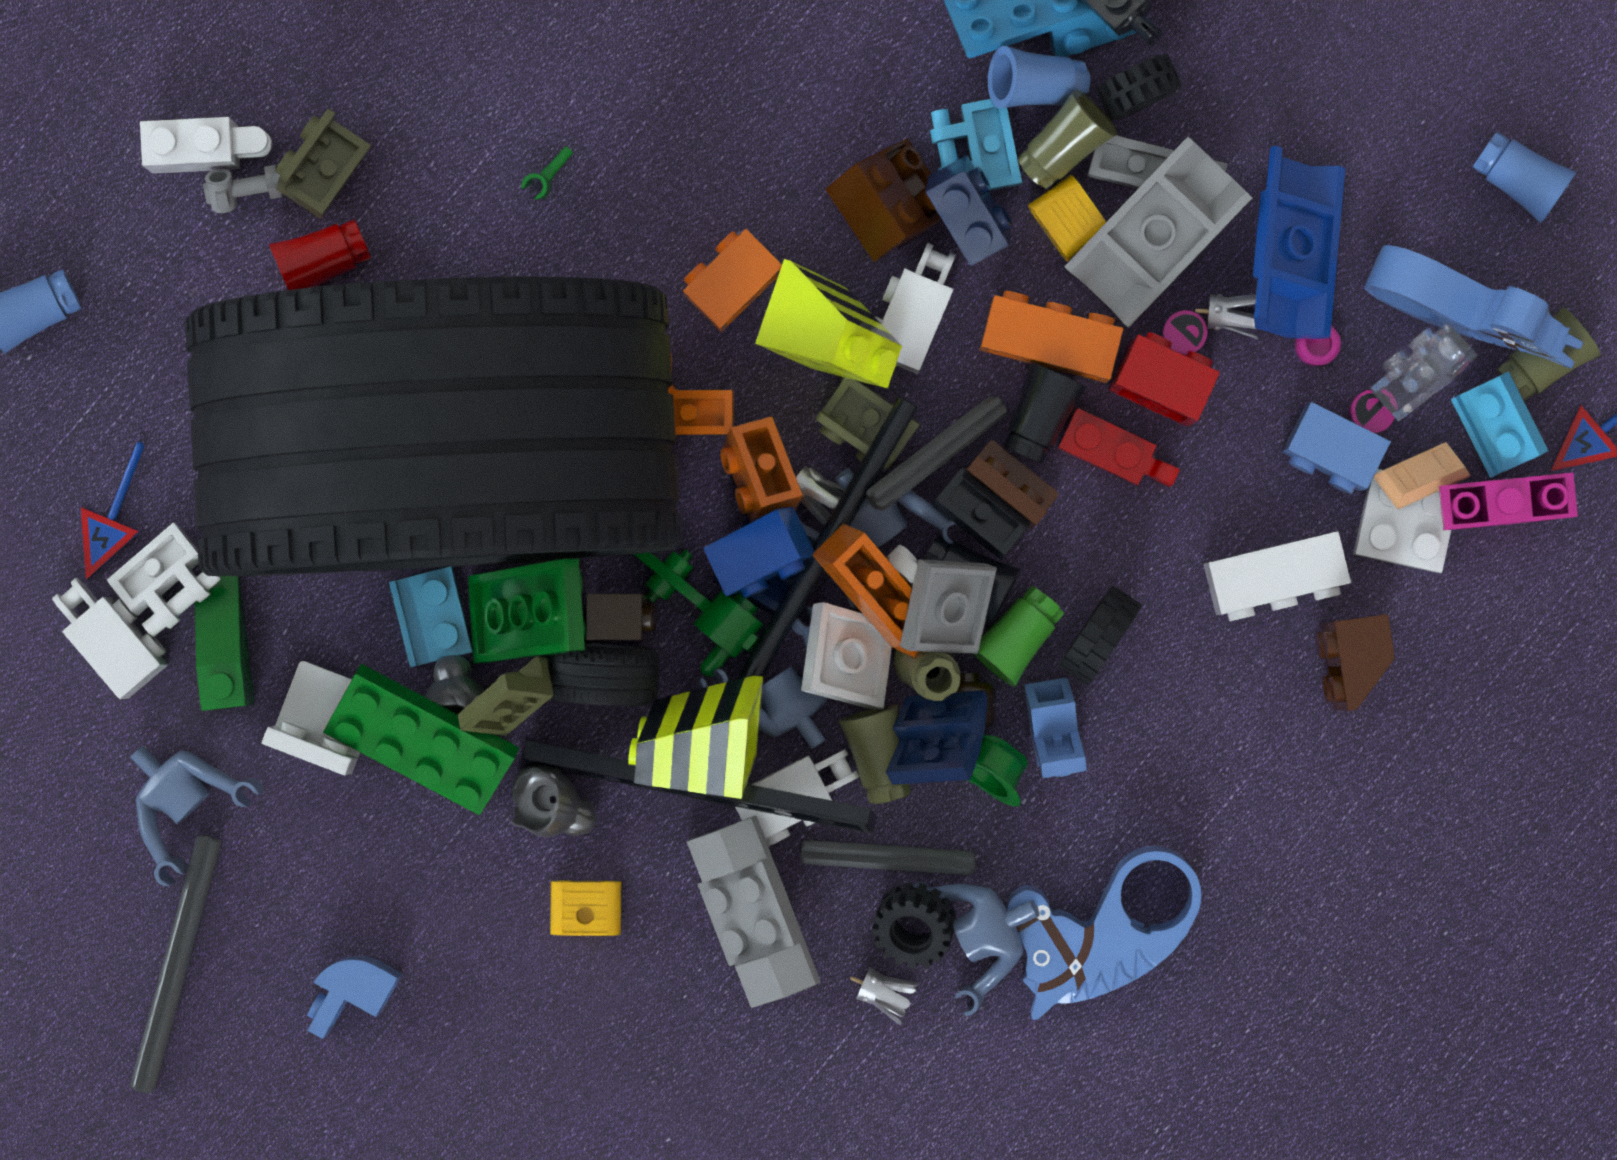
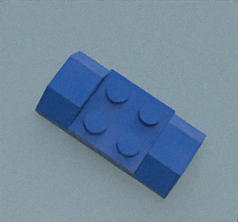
(1297, 248)

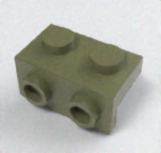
(321, 164)
(856, 416)

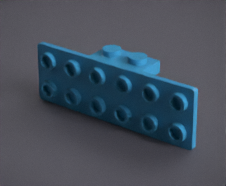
(998, 23)

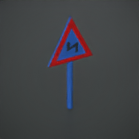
(1586, 442)
(104, 535)

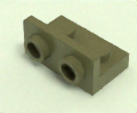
(509, 700)

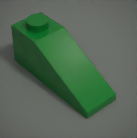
(222, 648)

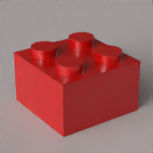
(1165, 379)

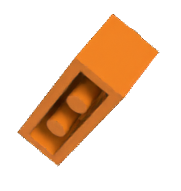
(1051, 336)
(868, 581)

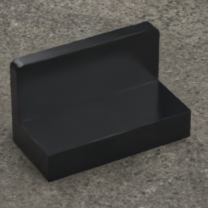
(981, 513)

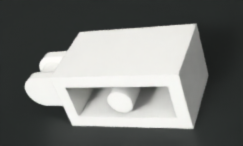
(199, 144)
(917, 307)
(111, 640)
(802, 779)

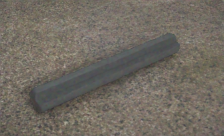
(936, 453)
(888, 857)

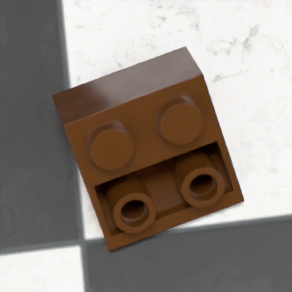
(886, 199)
(1355, 656)

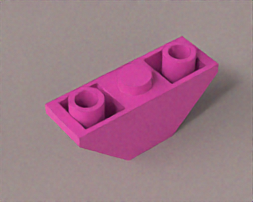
(1508, 501)

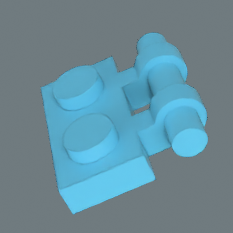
(988, 141)

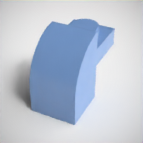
(1054, 728)
(353, 980)

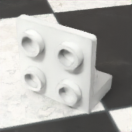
(304, 717)

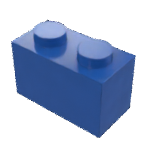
(759, 552)

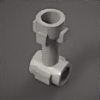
(222, 190)

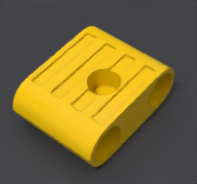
(1067, 216)
(585, 908)

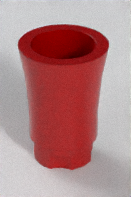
(320, 255)

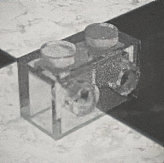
(1423, 371)

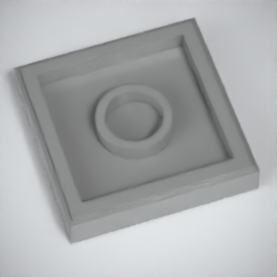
(948, 606)

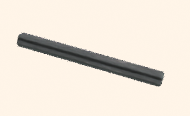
(175, 963)

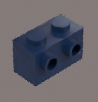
(969, 210)

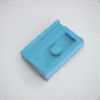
(1499, 424)
(431, 616)

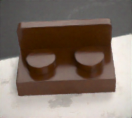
(1013, 482)

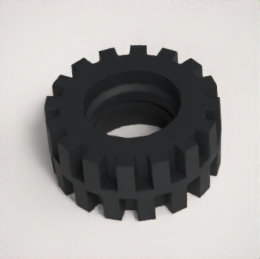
(1139, 87)
(906, 945)

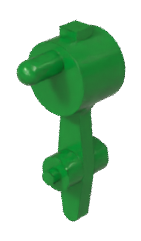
(723, 619)

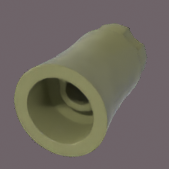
(1066, 140)
(1535, 374)
(914, 673)
(872, 746)

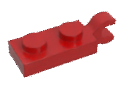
(1114, 450)

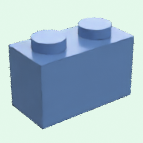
(1335, 448)

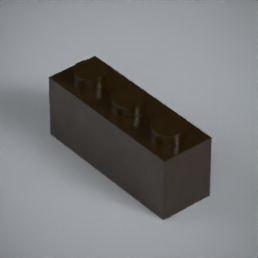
(619, 617)

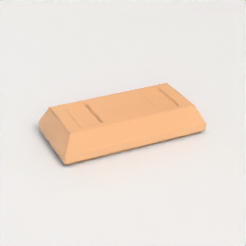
(1421, 475)

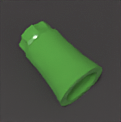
(1018, 635)

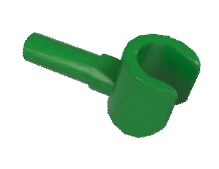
(547, 173)

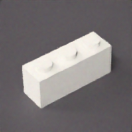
(1277, 576)

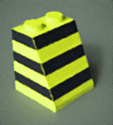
(826, 328)
(700, 739)

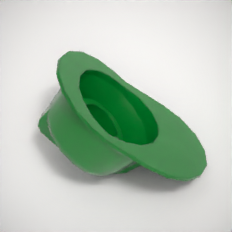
(999, 770)

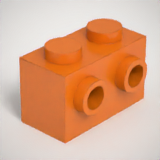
(731, 279)
(759, 469)

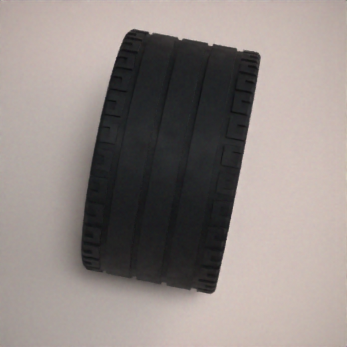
(432, 425)

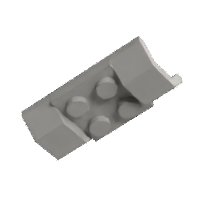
(1158, 231)
(752, 912)

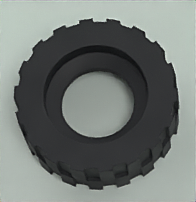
(1100, 635)

